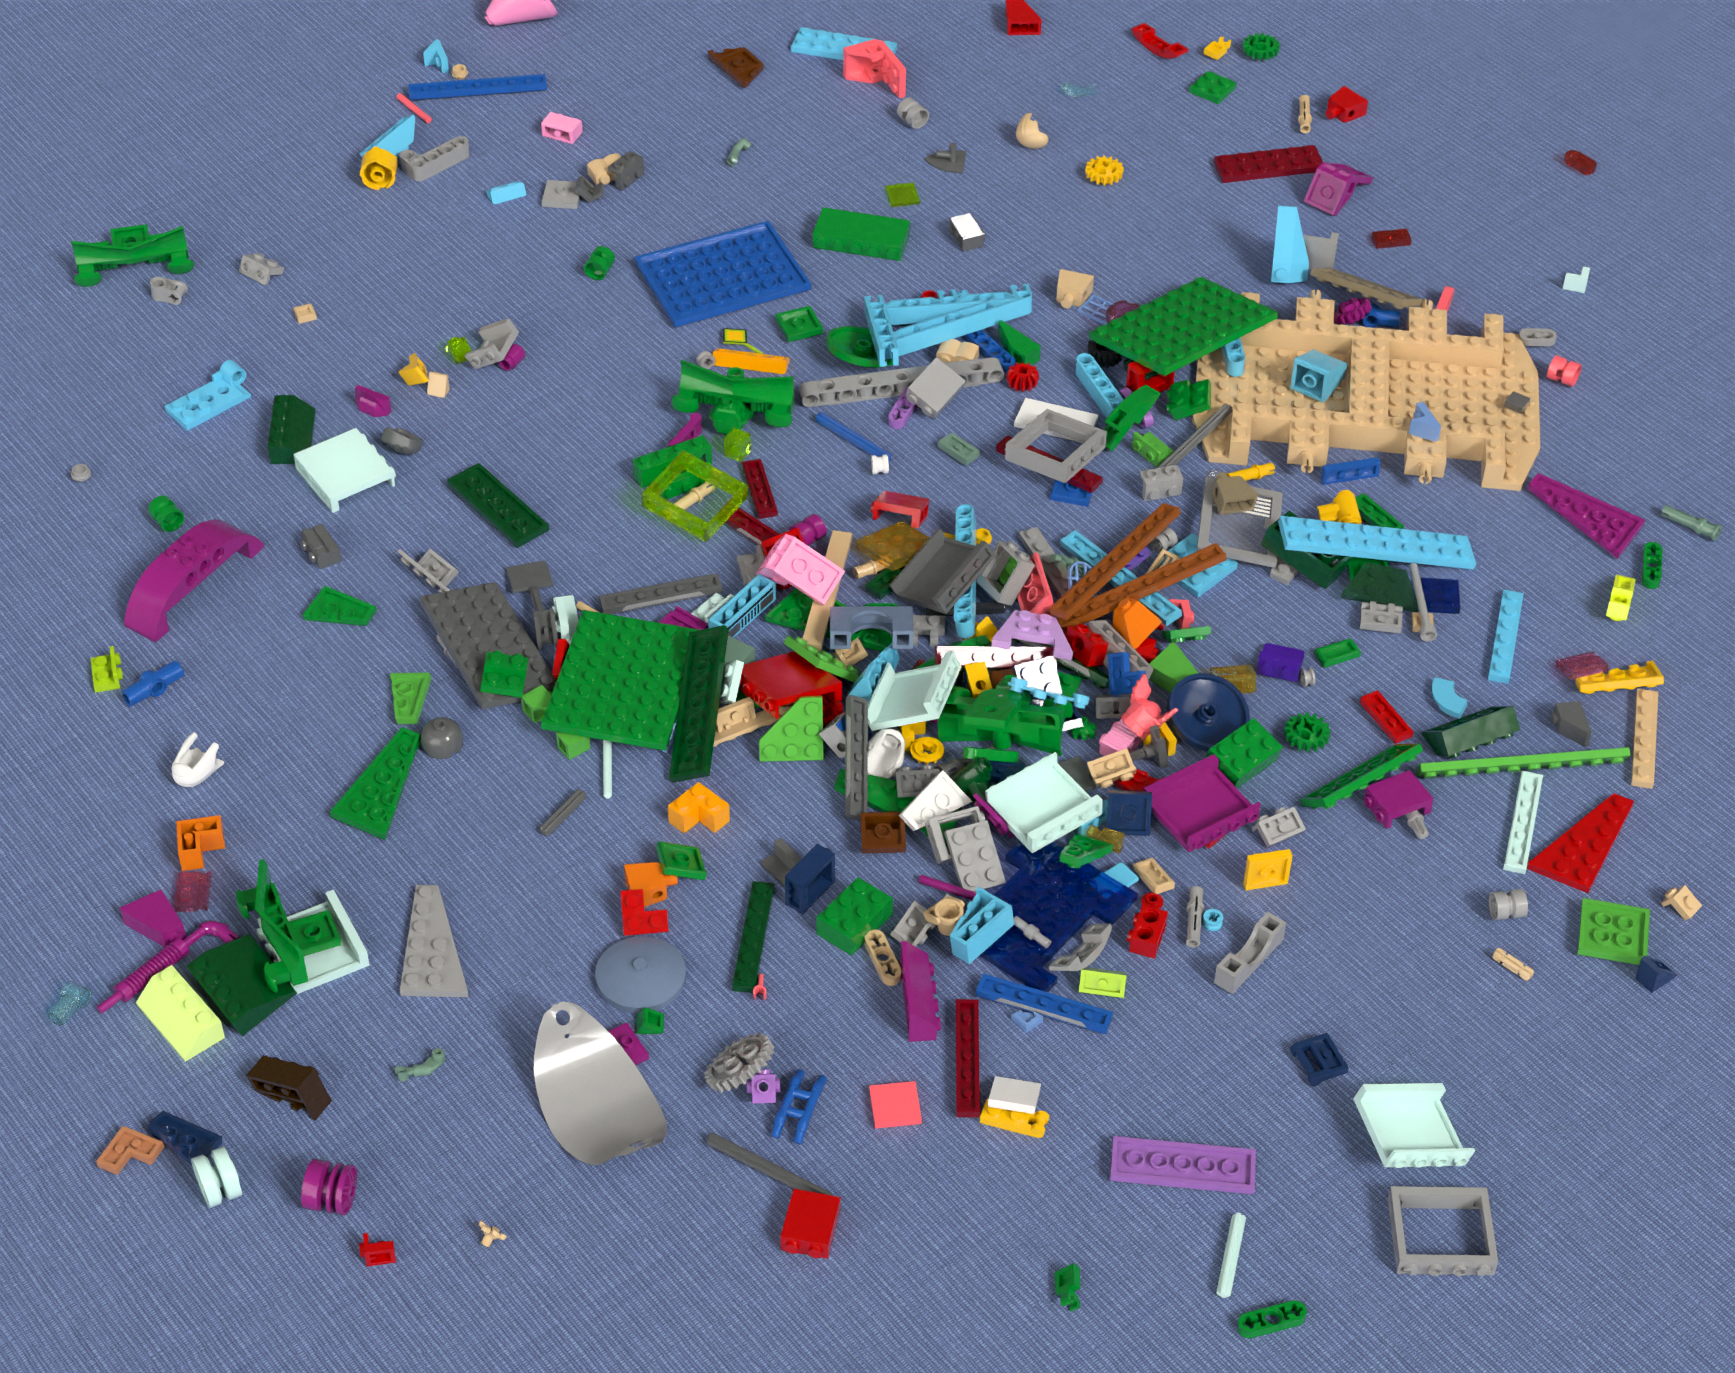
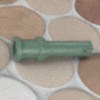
(1700, 525)

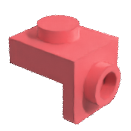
(1187, 615)

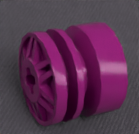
(329, 1187)

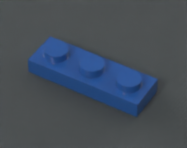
(1350, 471)

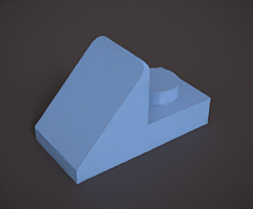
(1424, 423)

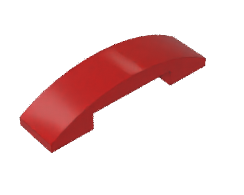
(1147, 37)

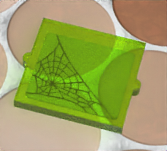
(902, 194)

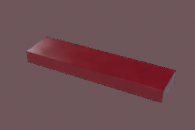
(759, 489)

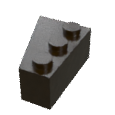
(290, 1083)

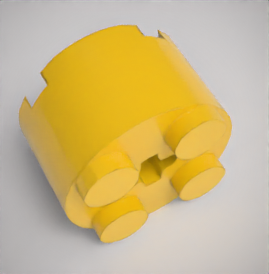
(378, 168)

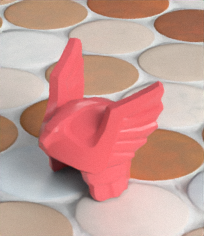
(1143, 712)

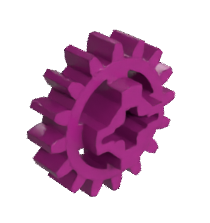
(1352, 311)

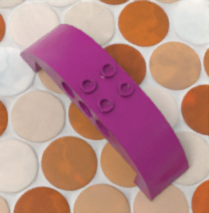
(181, 570)

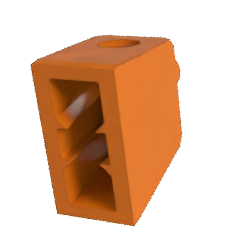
(650, 879)

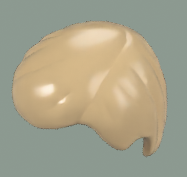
(1029, 134)

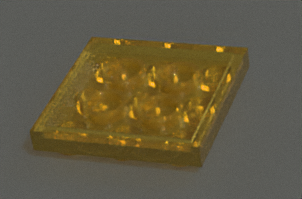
(893, 545)

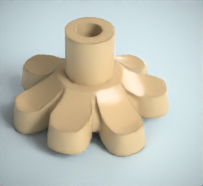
(490, 1234)

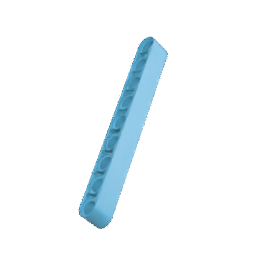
(966, 606)

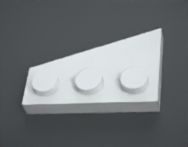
(935, 800)

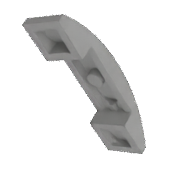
(1094, 941)

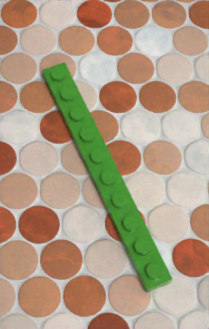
(1515, 763)

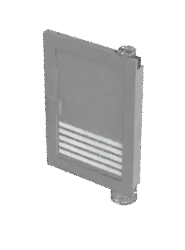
(1239, 532)

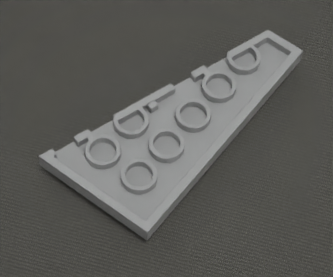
(431, 955)

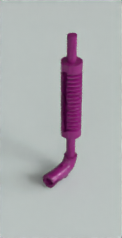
(164, 958)

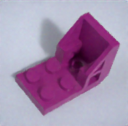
(1334, 186)

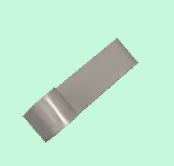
(436, 160)

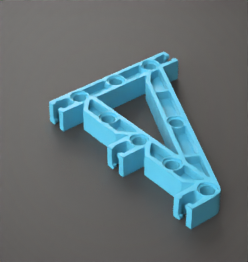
(938, 318)

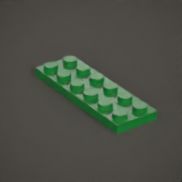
(1361, 775)

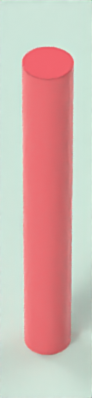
(414, 108)

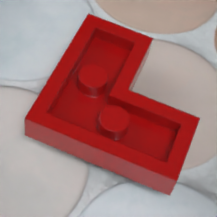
(637, 920)

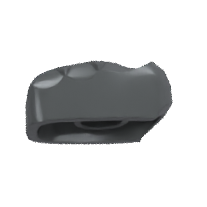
(401, 441)

